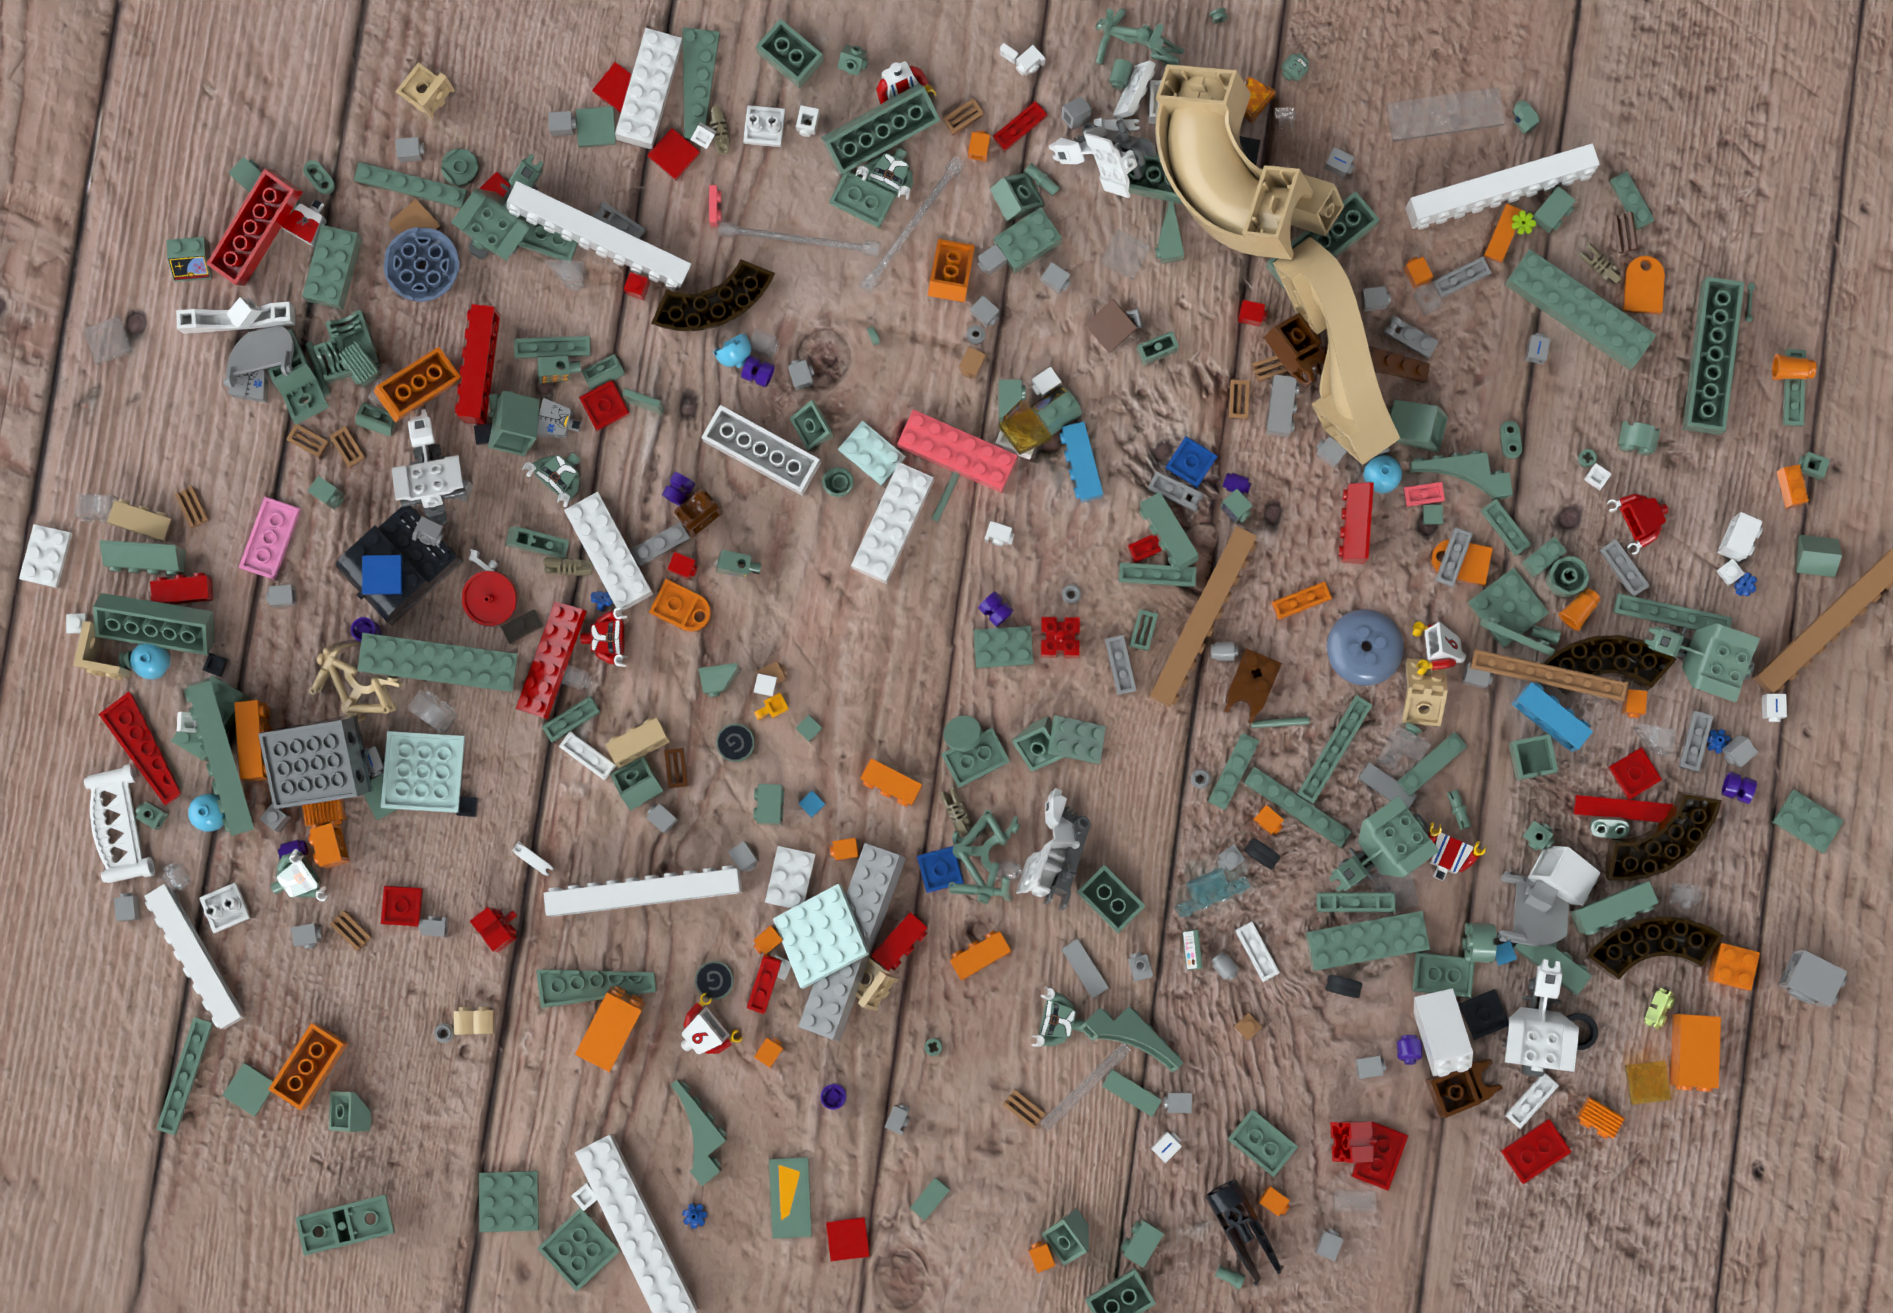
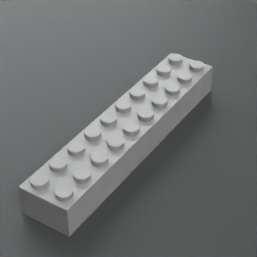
(869, 901)

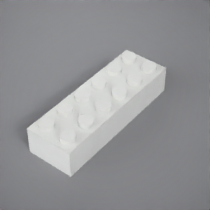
(648, 88)
(761, 450)
(892, 523)
(608, 551)

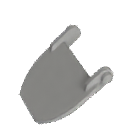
(259, 351)
(1530, 924)

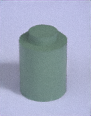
(1120, 74)

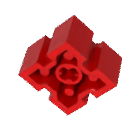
(1060, 637)
(494, 928)
(1352, 1141)

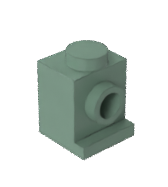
(1819, 464)
(157, 816)

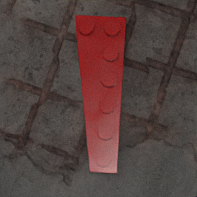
(137, 740)

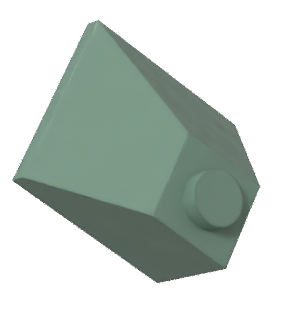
(718, 678)
(1034, 744)
(348, 1113)
(1068, 1237)

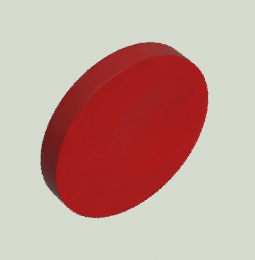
(489, 598)

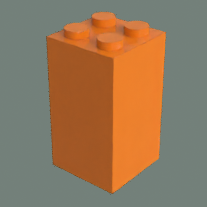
(610, 1028)
(1695, 1052)

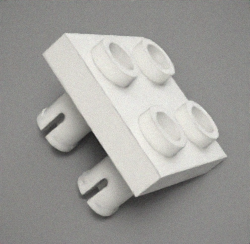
(764, 126)
(225, 908)

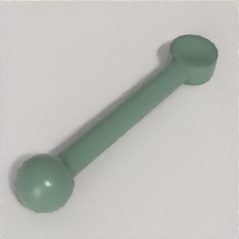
(1750, 287)

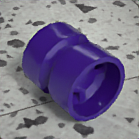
(763, 374)
(678, 489)
(995, 609)
(364, 625)
(1737, 787)
(833, 1096)

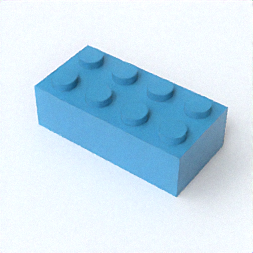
(1552, 717)

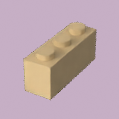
(138, 519)
(637, 742)

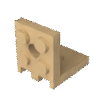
(437, 90)
(87, 652)
(1424, 690)
(878, 986)

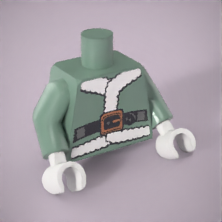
(889, 173)
(557, 475)
(298, 877)
(1057, 1020)

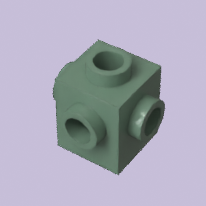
(853, 59)
(1532, 833)

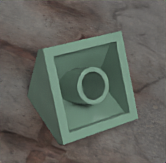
(811, 426)
(1818, 556)

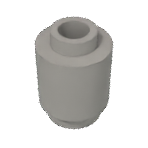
(1224, 651)
(1225, 966)

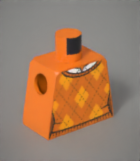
(1259, 98)

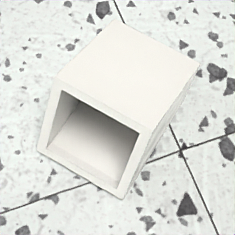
(1566, 872)

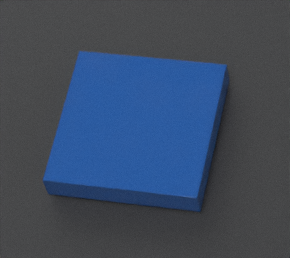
(1191, 462)
(382, 574)
(939, 869)

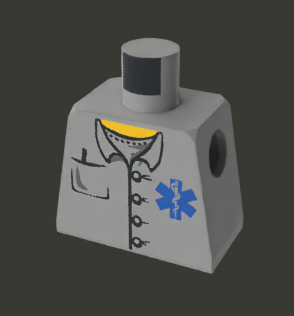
(251, 386)
(556, 420)

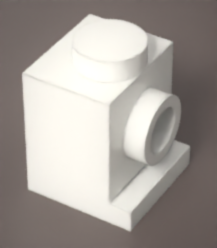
(1029, 61)
(807, 114)
(999, 534)

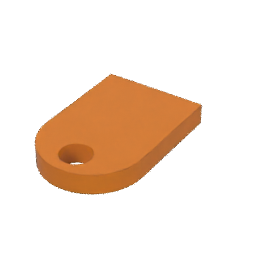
(1644, 288)
(1475, 563)
(680, 606)

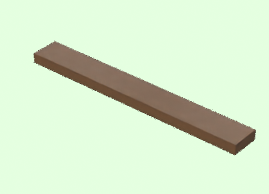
(1549, 675)

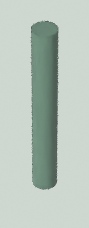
(317, 368)
(1280, 722)

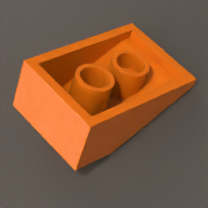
(951, 270)

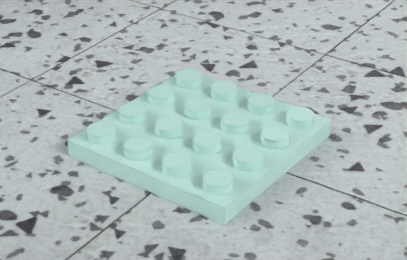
(422, 772)
(821, 936)

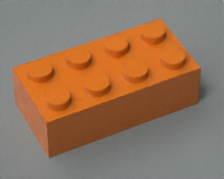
(417, 384)
(250, 721)
(308, 1066)

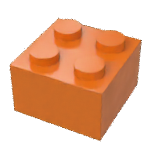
(328, 845)
(1733, 967)

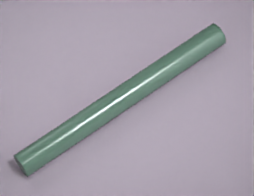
(945, 497)

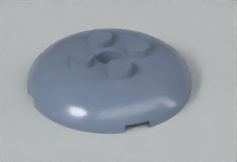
(408, 252)
(1358, 665)

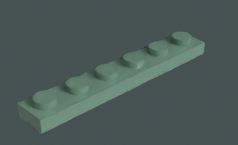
(410, 185)
(1667, 613)
(1334, 749)
(1297, 807)
(184, 1076)

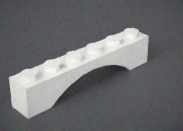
(217, 320)

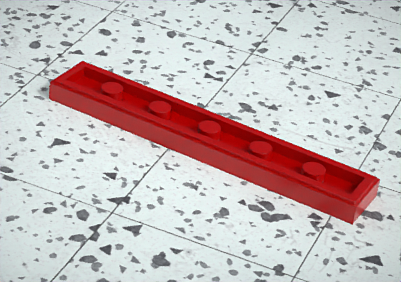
(1620, 808)

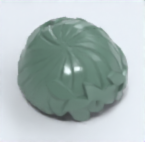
(837, 482)

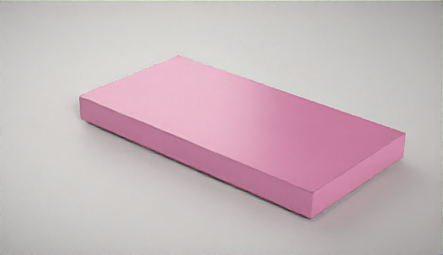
(270, 538)

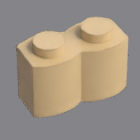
(474, 1021)

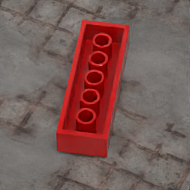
(254, 227)
(478, 364)

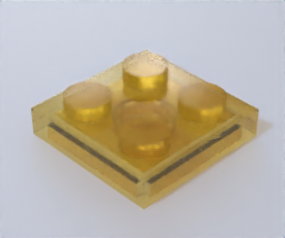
(1025, 431)
(1647, 1082)

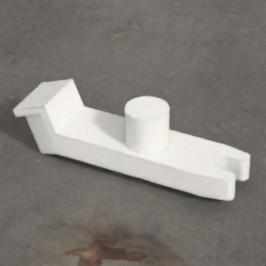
(1111, 124)
(474, 558)
(532, 858)

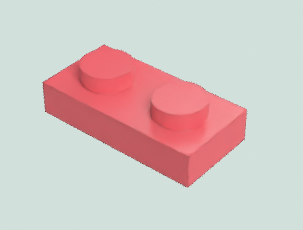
(715, 198)
(1424, 494)

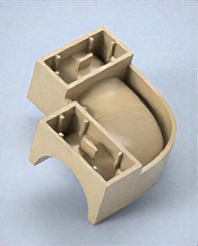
(1208, 169)
(1349, 391)

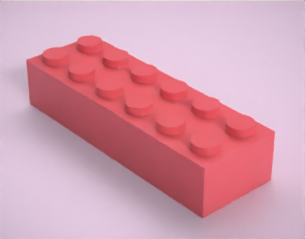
(957, 451)

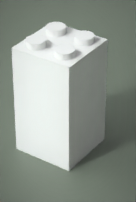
(1443, 1032)

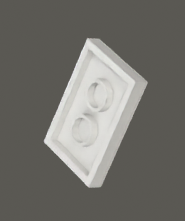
(1135, 89)
(45, 556)
(790, 877)

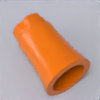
(1792, 368)
(1579, 609)

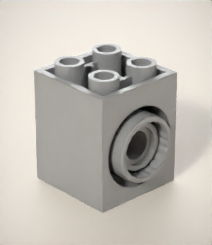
(1812, 979)

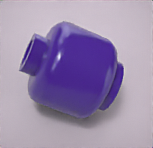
(1409, 1049)

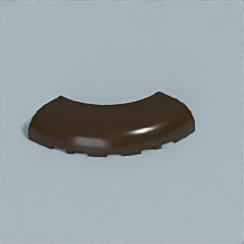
(715, 305)
(1613, 656)
(1666, 843)
(1654, 938)

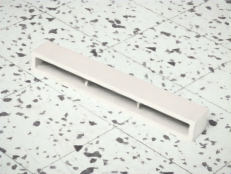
(194, 957)

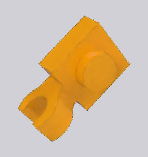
(774, 706)

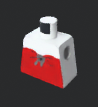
(305, 222)

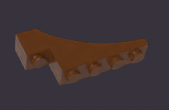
(1398, 365)

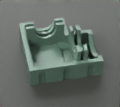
(340, 340)

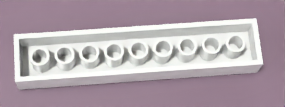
(1502, 187)
(597, 235)
(642, 892)
(635, 1227)

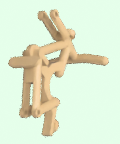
(350, 704)

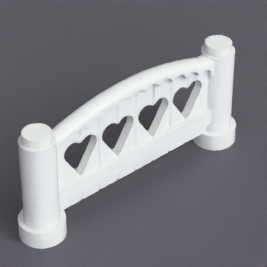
(132, 863)

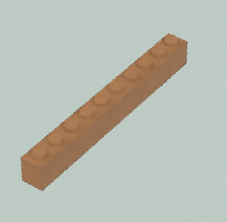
(1201, 620)
(1827, 626)

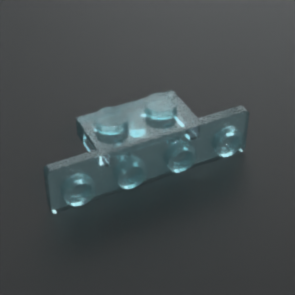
(1210, 889)

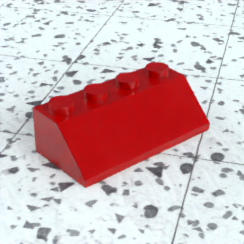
(1357, 523)

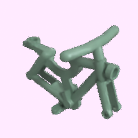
(1142, 35)
(963, 849)

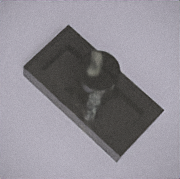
(522, 626)

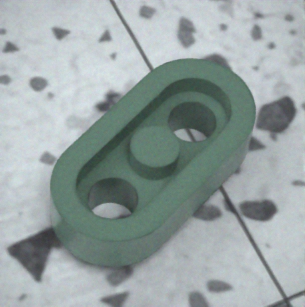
(319, 178)
(1510, 439)
(1610, 826)

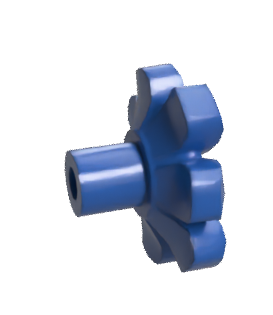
(1746, 585)
(601, 599)
(1717, 740)
(699, 1215)

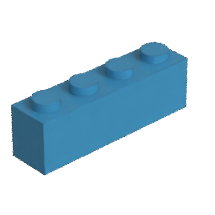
(1082, 462)

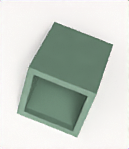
(514, 423)
(1419, 424)

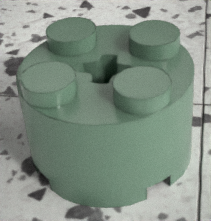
(1639, 437)
(1577, 573)
(1479, 942)

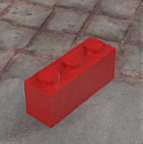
(182, 589)
(900, 942)

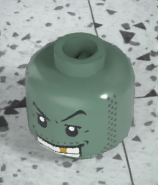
(1295, 67)

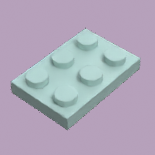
(871, 453)

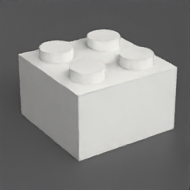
(1740, 537)

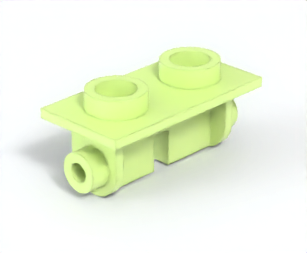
(1657, 1016)

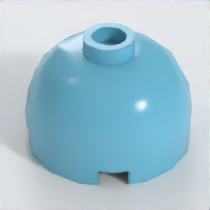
(734, 351)
(1384, 472)
(150, 661)
(205, 813)

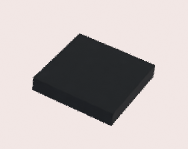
(1484, 1014)

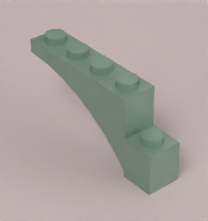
(1470, 468)
(1131, 1030)
(706, 1134)

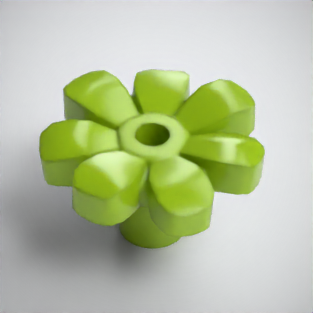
(1523, 223)

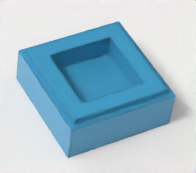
(811, 804)
(1505, 953)

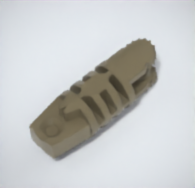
(721, 137)
(1601, 264)
(567, 566)
(957, 811)

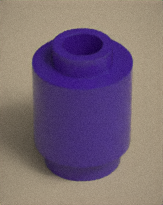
(1236, 481)
(289, 847)

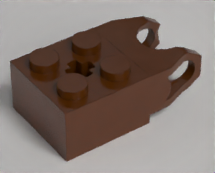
(1297, 348)
(698, 512)
(1252, 690)
(1468, 1089)

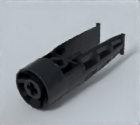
(1227, 1199)

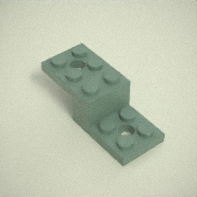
(299, 386)
(345, 1225)

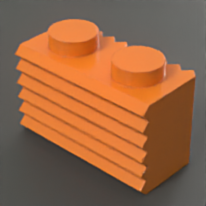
(1792, 486)
(324, 812)
(1600, 1118)

